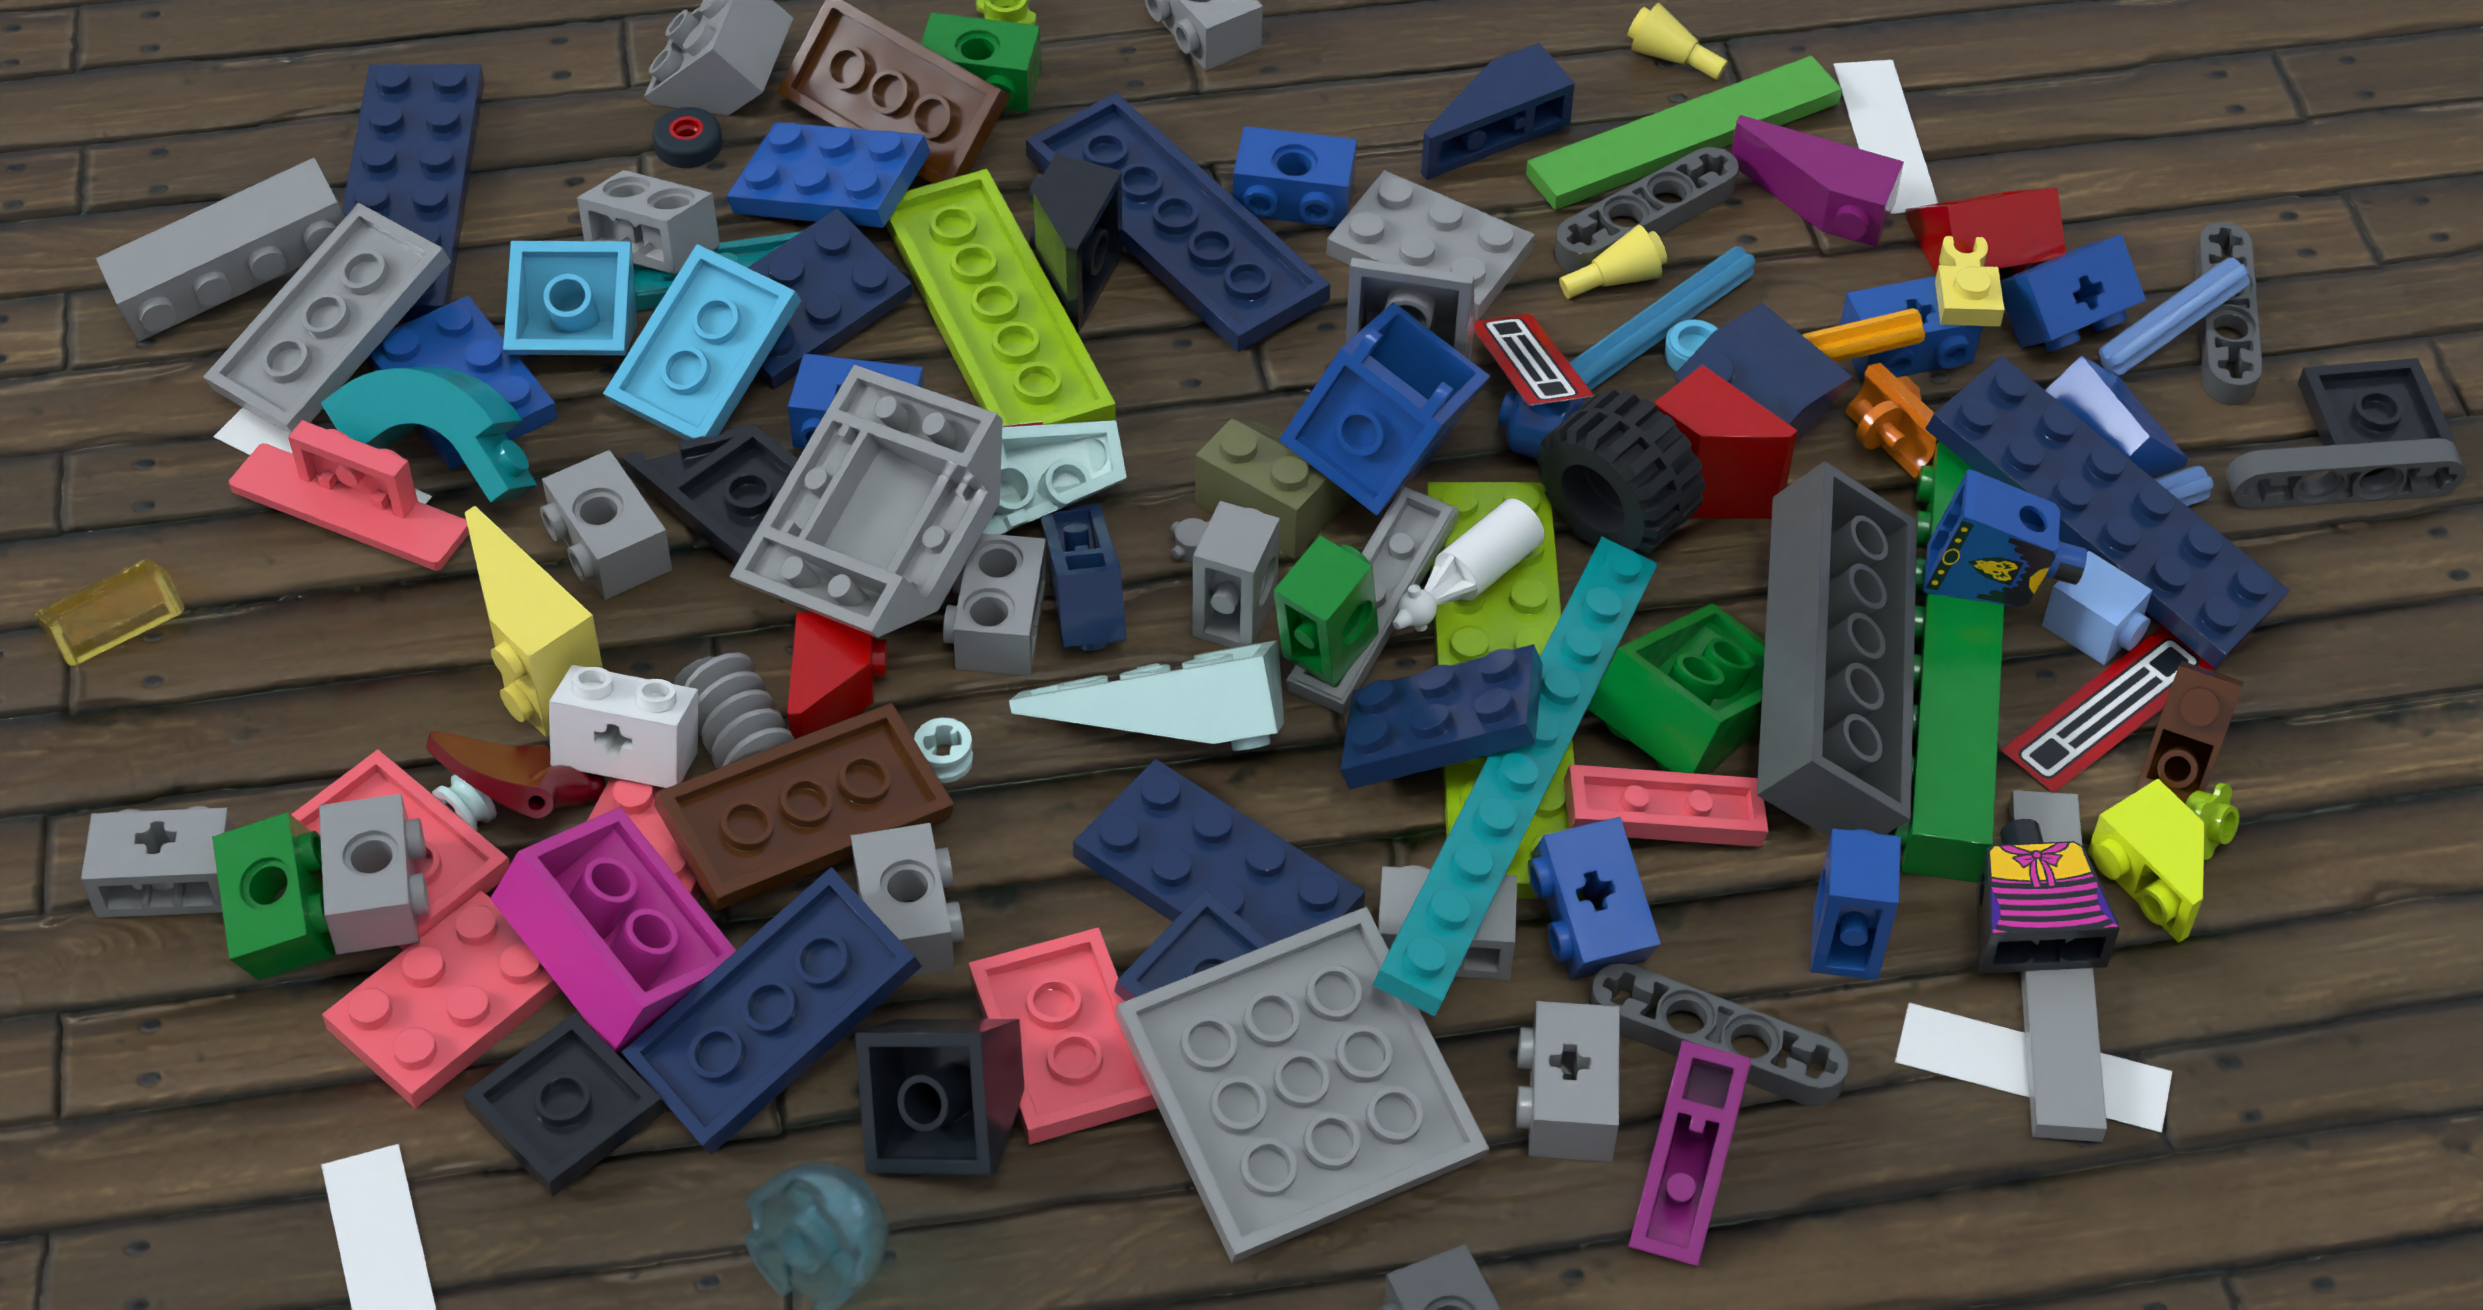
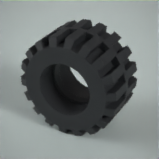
(1621, 472)

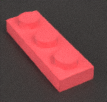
(1668, 804)

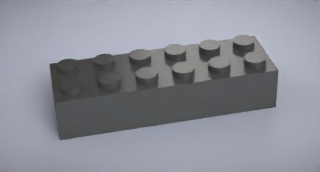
(1839, 656)

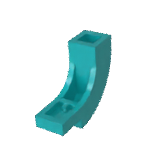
(459, 406)

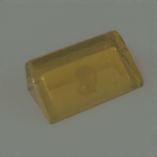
(110, 611)

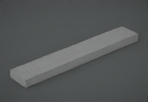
(2061, 1010)

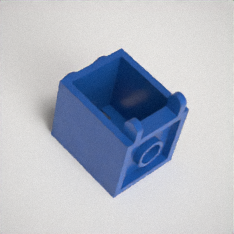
(1383, 407)

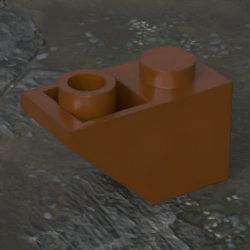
(2190, 730)

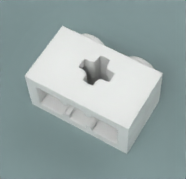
(623, 726)

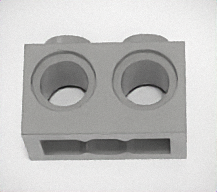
(653, 214)
(998, 605)

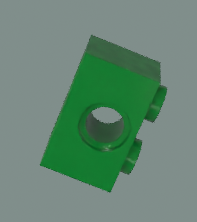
(993, 50)
(1327, 610)
(251, 870)

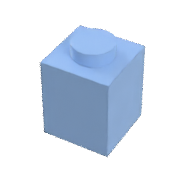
(2099, 611)

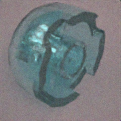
(817, 1232)

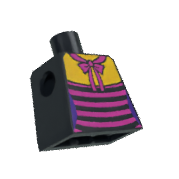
(2041, 905)

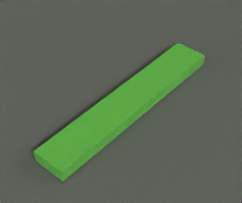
(1671, 134)

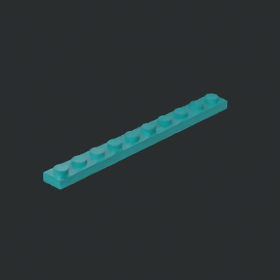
(1513, 784)

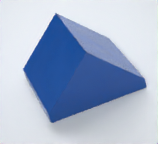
(2117, 416)

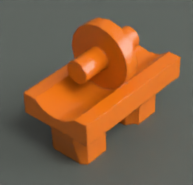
(1893, 417)

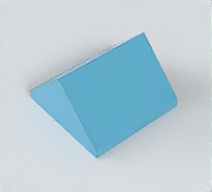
(570, 298)

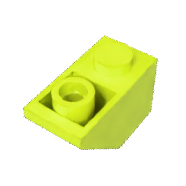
(2155, 854)

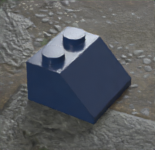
(1772, 367)

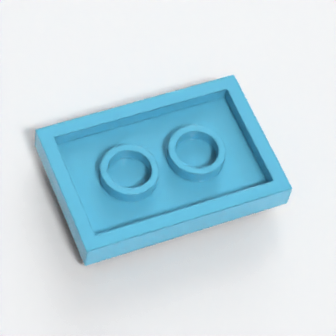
(702, 346)

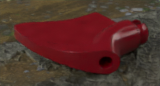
(515, 774)

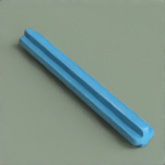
(1655, 321)

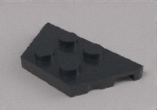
(718, 484)

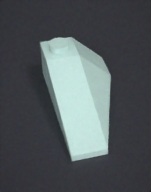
(1054, 468)
(1210, 700)

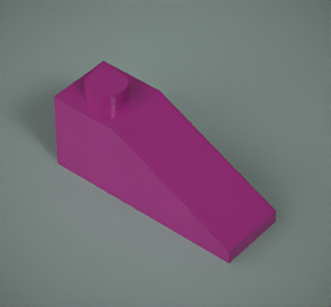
(1821, 180)
(1690, 1152)

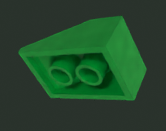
(1686, 690)

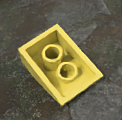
(532, 622)

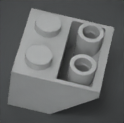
(718, 55)

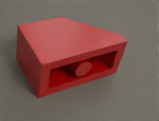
(831, 673)

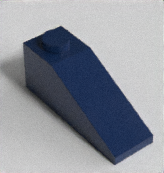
(1501, 108)
(1084, 577)

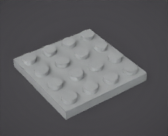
(1298, 1084)

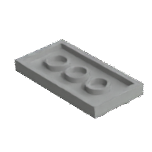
(327, 319)

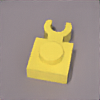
(1966, 289)

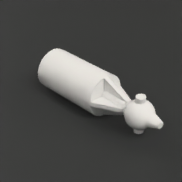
(1473, 562)

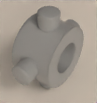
(1187, 537)

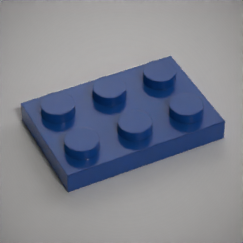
(816, 169)
(466, 341)

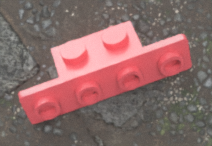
(350, 492)

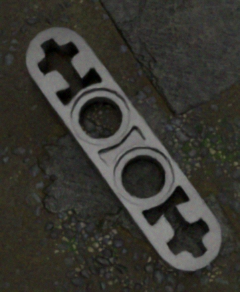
(1640, 203)
(2235, 313)
(2277, 475)
(1722, 1024)

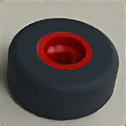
(692, 151)

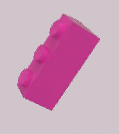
(610, 924)

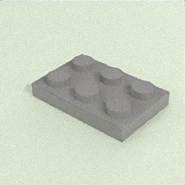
(1427, 230)

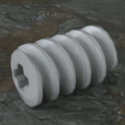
(733, 708)

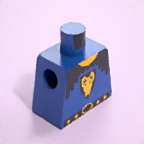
(1998, 545)

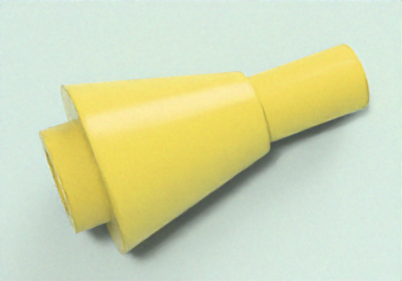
(1664, 37)
(1629, 260)

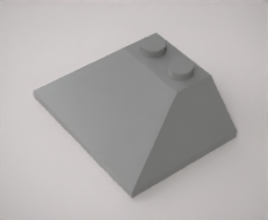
(879, 506)

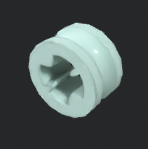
(946, 732)
(466, 802)

